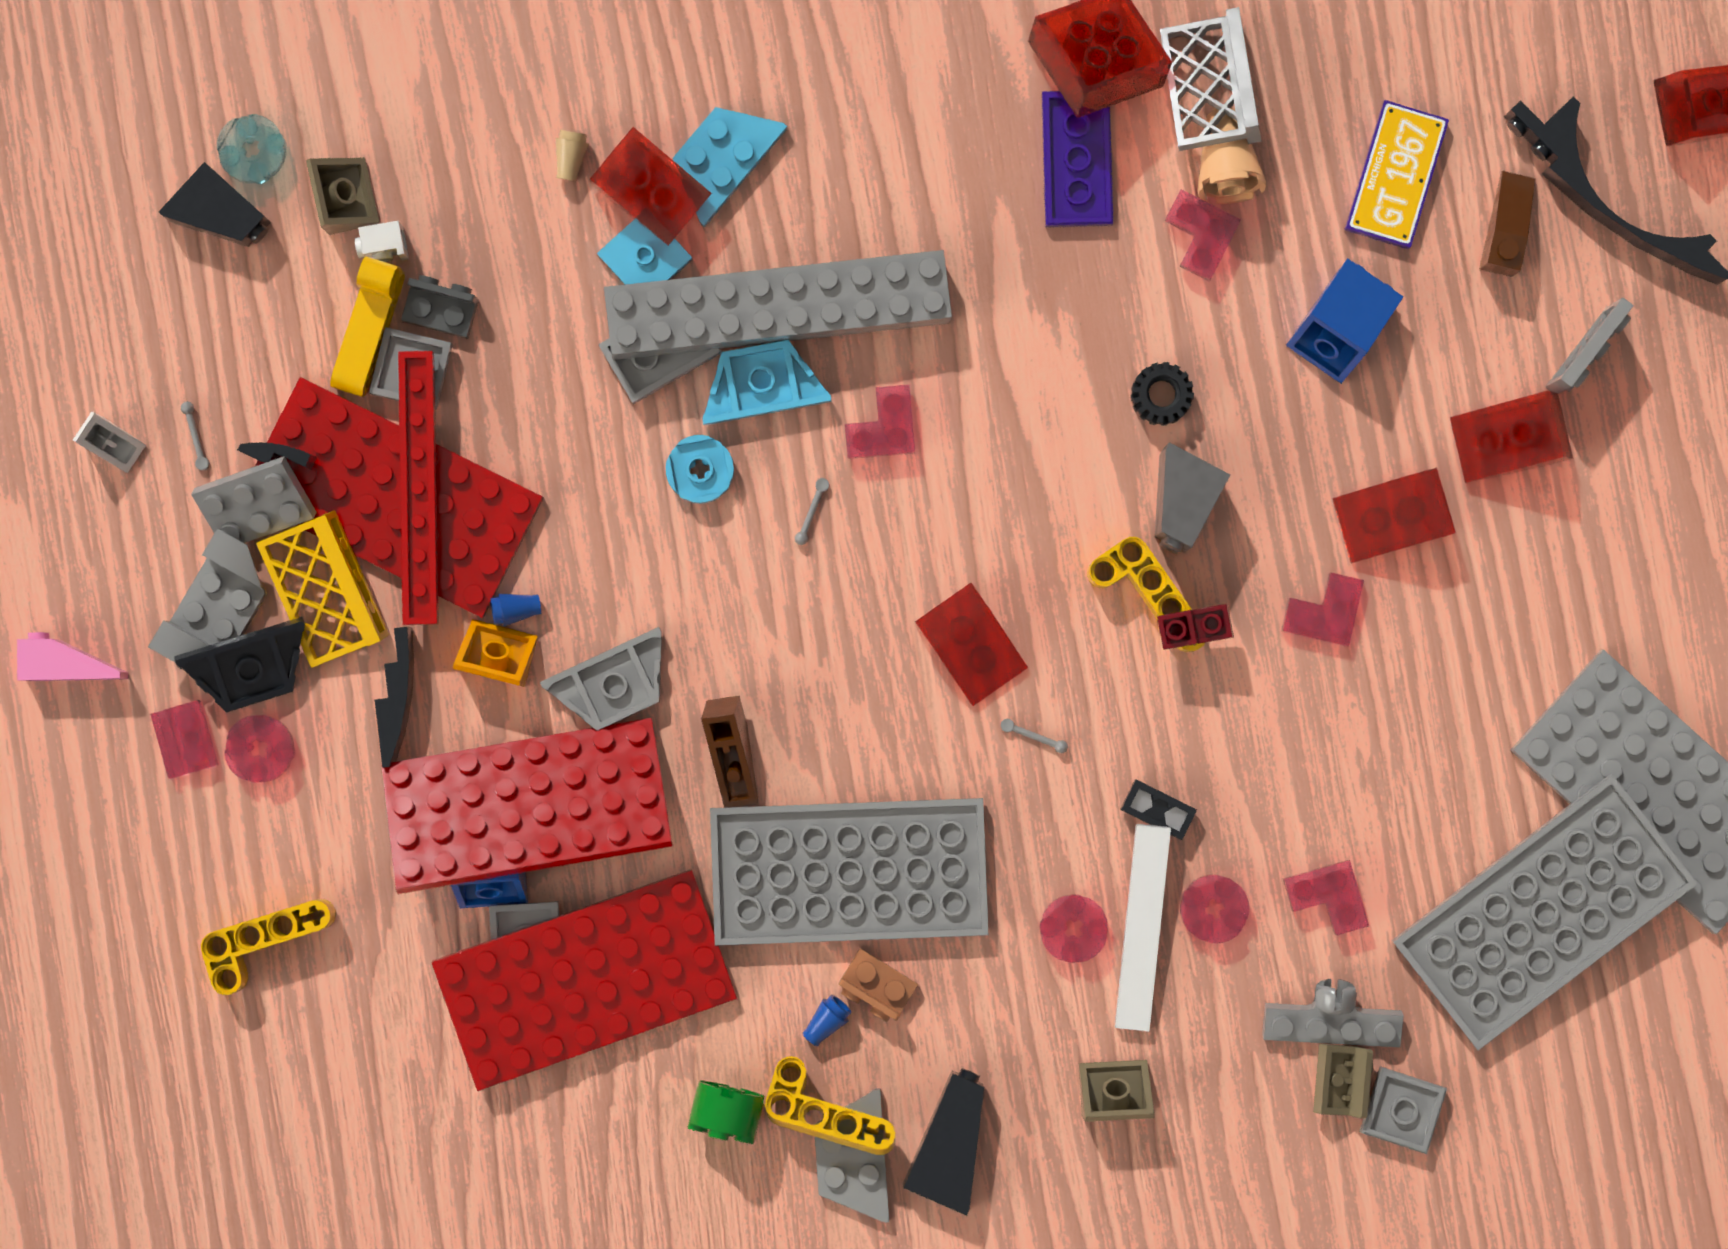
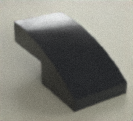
(270, 451)

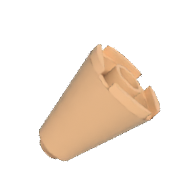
(1230, 168)

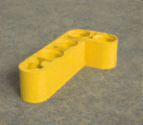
(373, 311)
(1134, 571)
(269, 935)
(833, 1114)

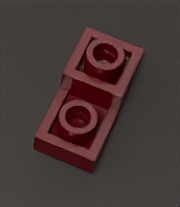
(1195, 626)

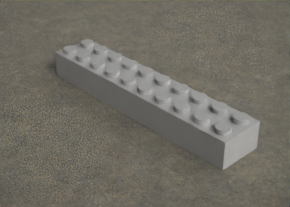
(777, 305)

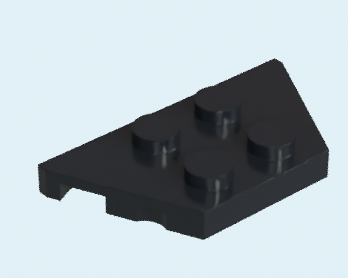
(247, 666)

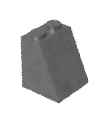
(1184, 497)

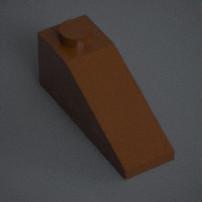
(1508, 225)
(730, 750)

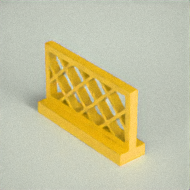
(349, 578)

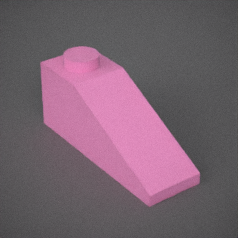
(58, 661)

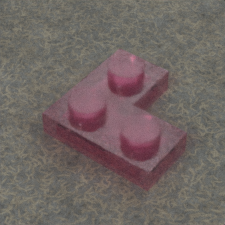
(1211, 232)
(892, 431)
(1331, 620)
(1336, 888)

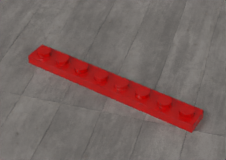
(418, 488)

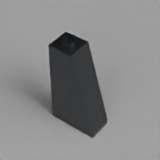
(948, 1149)

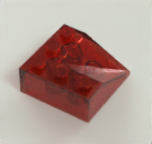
(1099, 53)

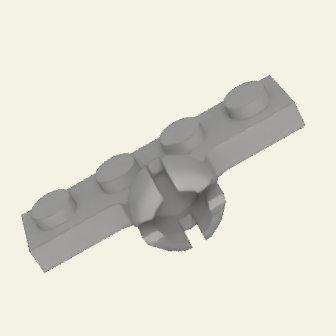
(1333, 1020)

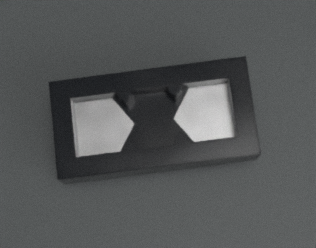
(1158, 809)

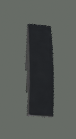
(394, 711)

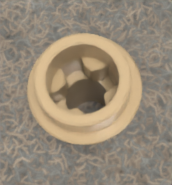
(570, 154)

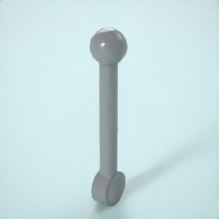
(201, 462)
(821, 485)
(1060, 746)

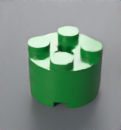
(726, 1111)

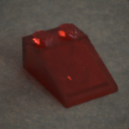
(1693, 104)
(649, 186)
(1511, 437)
(1394, 515)
(971, 644)

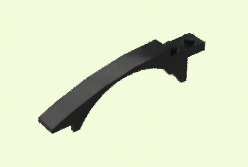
(1558, 145)

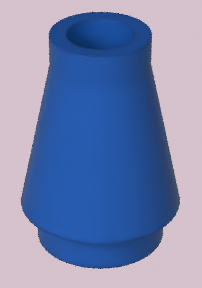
(514, 608)
(827, 1019)

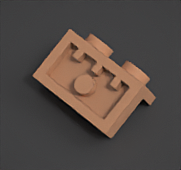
(877, 985)

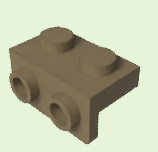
(1343, 1080)

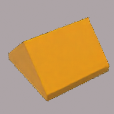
(496, 653)

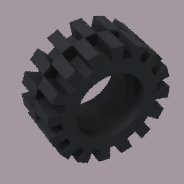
(1171, 375)

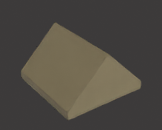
(342, 193)
(1115, 1091)

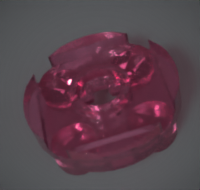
(258, 768)
(1231, 918)
(1093, 930)

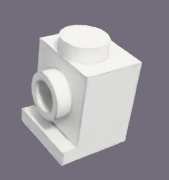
(382, 241)

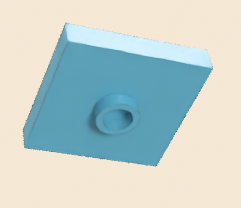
(642, 257)

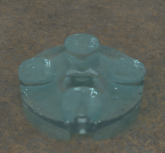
(247, 130)

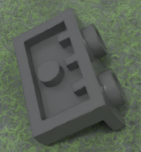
(440, 307)

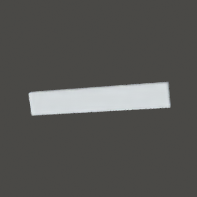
(1142, 927)

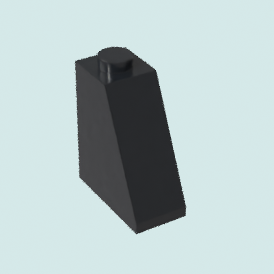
(215, 208)

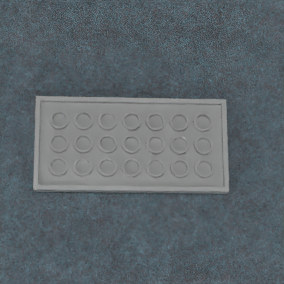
(1675, 778)
(849, 871)
(1545, 911)

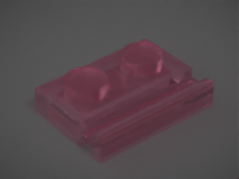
(184, 739)

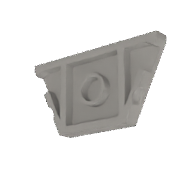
(612, 682)
(853, 1175)

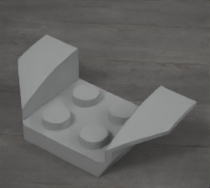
(217, 603)

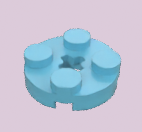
(711, 453)

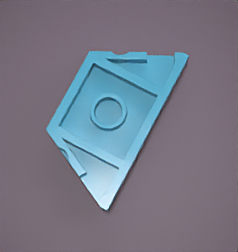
(725, 153)
(762, 382)

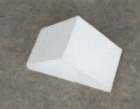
(109, 442)

